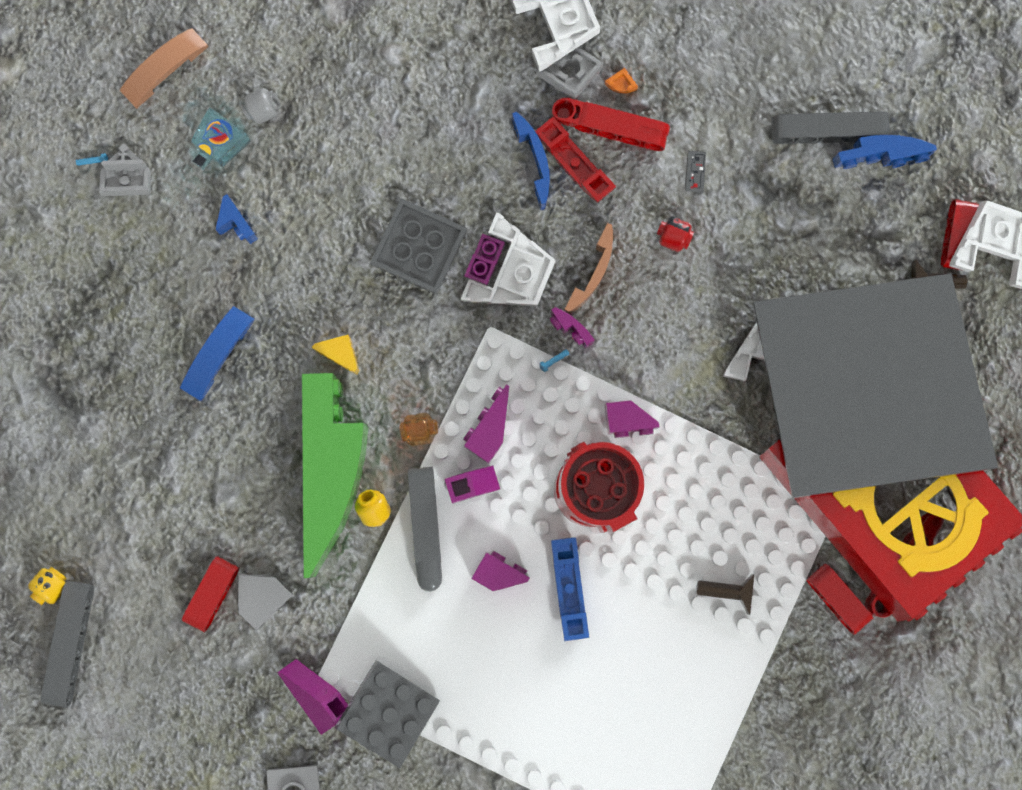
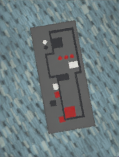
(695, 171)

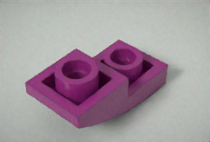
(484, 259)
(565, 322)

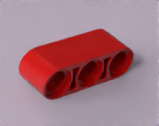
(958, 220)
(210, 594)
(839, 599)

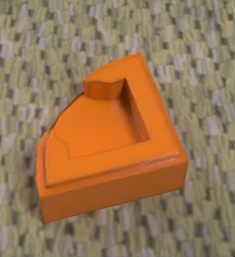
(621, 82)

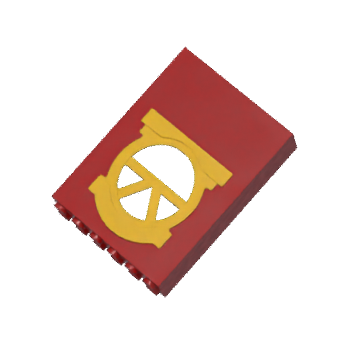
(902, 574)

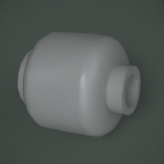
(261, 105)

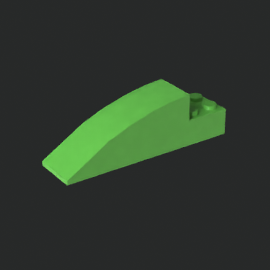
(331, 467)

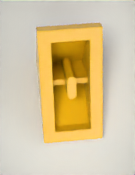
(339, 351)

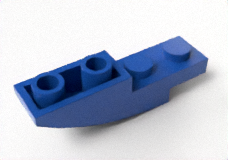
(891, 149)

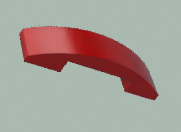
(573, 160)

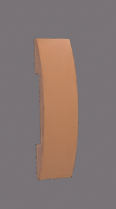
(161, 64)
(604, 246)

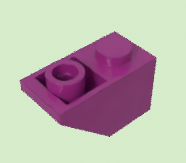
(628, 417)
(472, 484)
(498, 575)

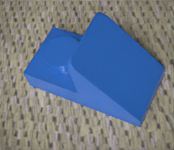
(229, 217)

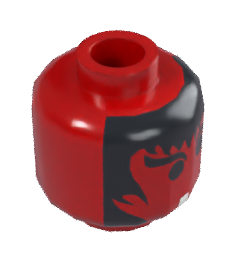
(675, 234)

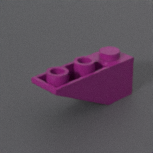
(489, 433)
(316, 697)

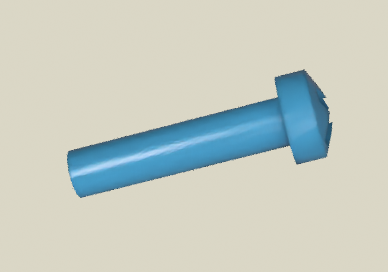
(103, 157)
(544, 366)

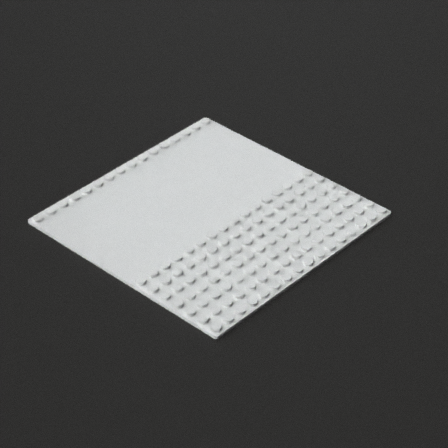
(662, 668)

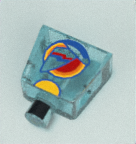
(217, 140)

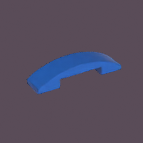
(525, 132)
(215, 352)
(569, 589)

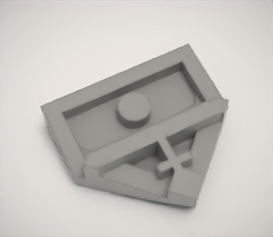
(124, 175)
(260, 597)

